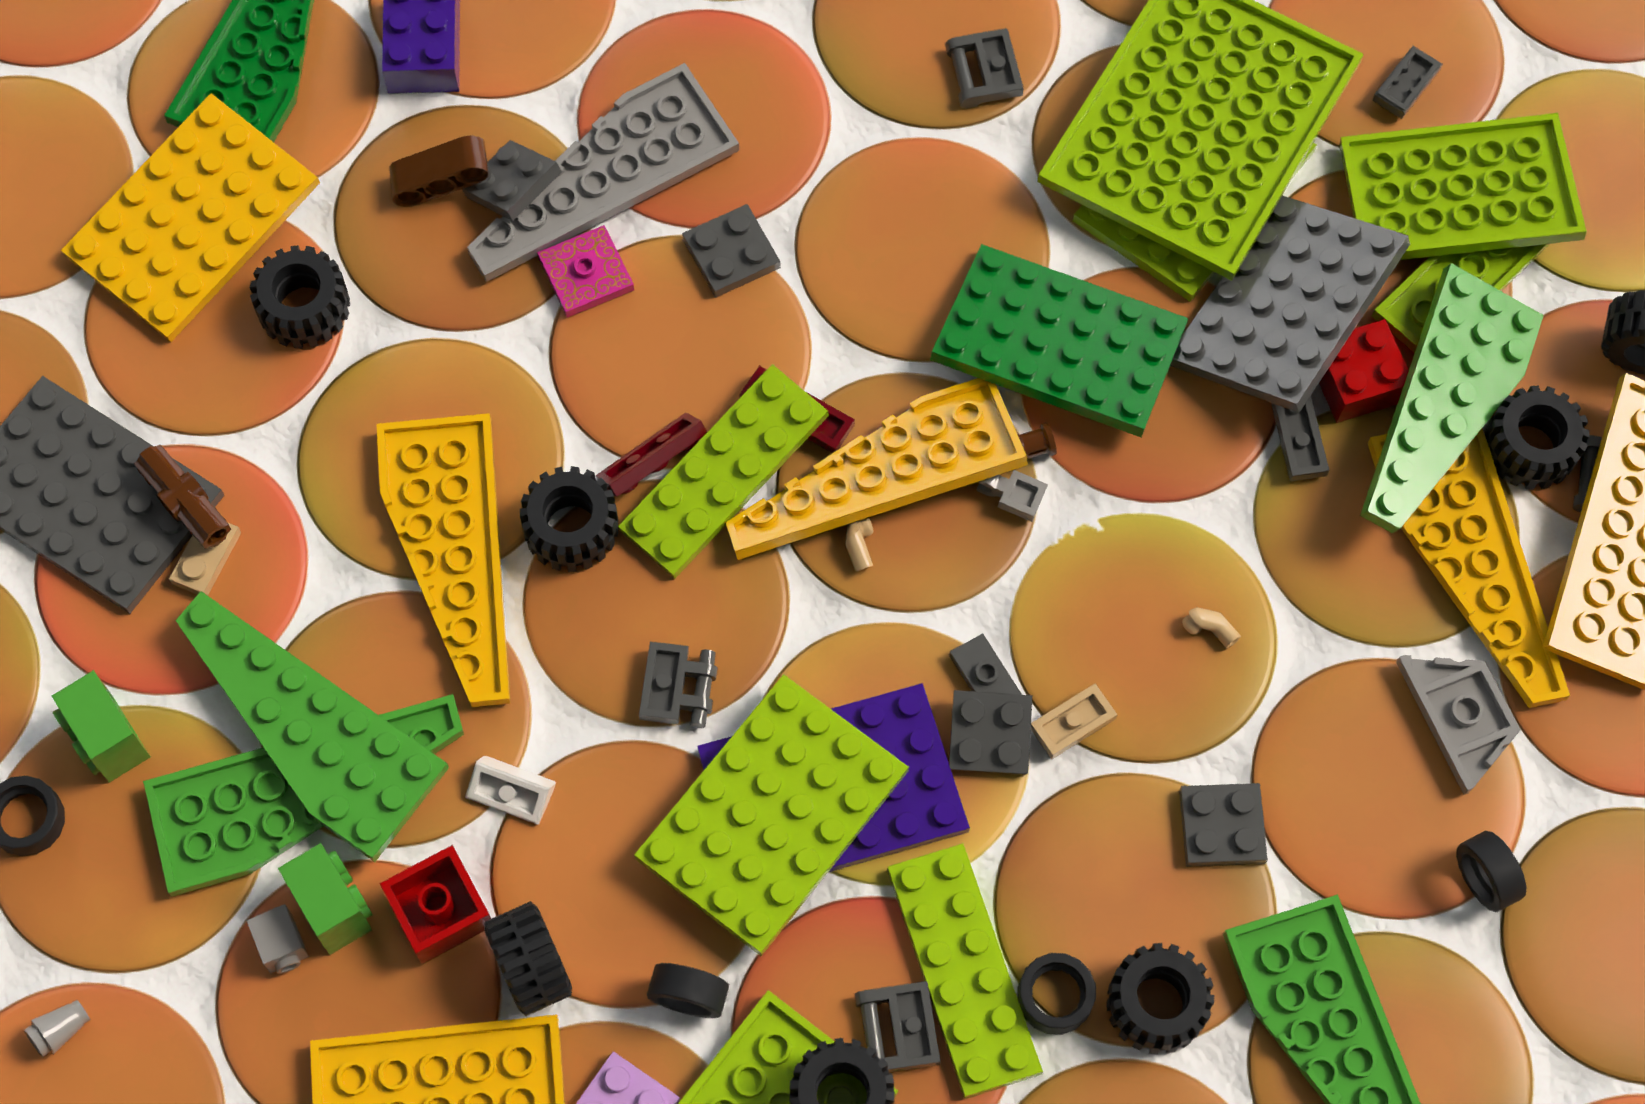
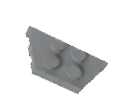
(1462, 713)

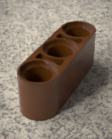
(438, 171)

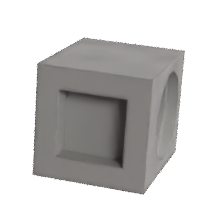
(278, 940)

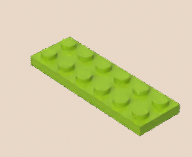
(1410, 303)
(723, 471)
(964, 971)

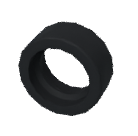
(53, 823)
(1491, 871)
(1071, 966)
(688, 990)

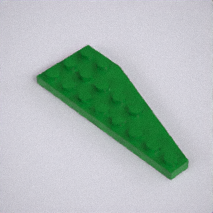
(250, 64)

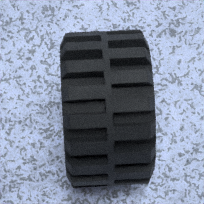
(294, 271)
(1625, 332)
(1552, 416)
(562, 491)
(528, 958)
(1178, 971)
(842, 1058)

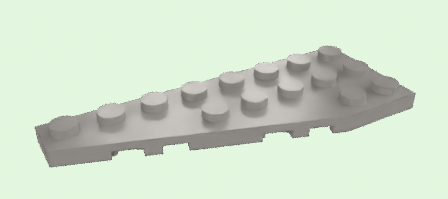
(630, 154)

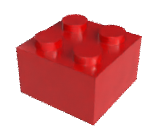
(1365, 373)
(436, 904)

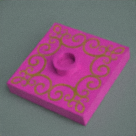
(585, 271)

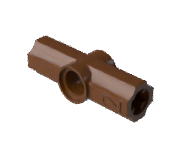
(182, 496)

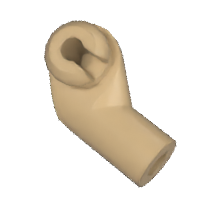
(856, 545)
(1213, 621)

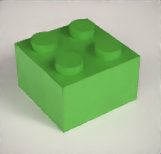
(98, 727)
(322, 893)

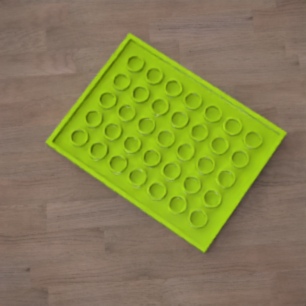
(1201, 125)

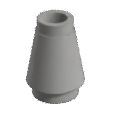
(55, 1028)

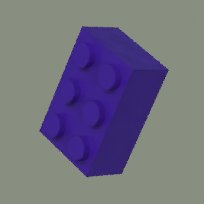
(421, 46)

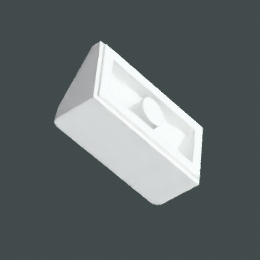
(510, 789)

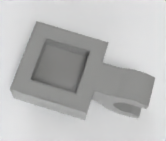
(1018, 495)

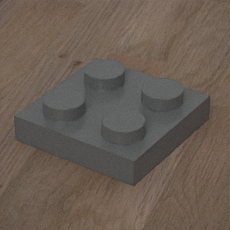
(513, 180)
(731, 250)
(990, 732)
(1223, 825)

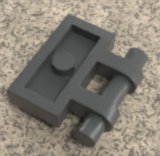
(665, 682)

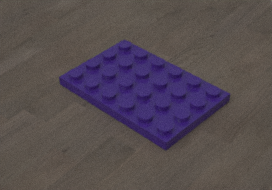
(925, 802)

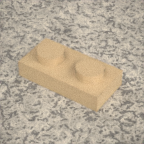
(200, 567)
(1073, 721)

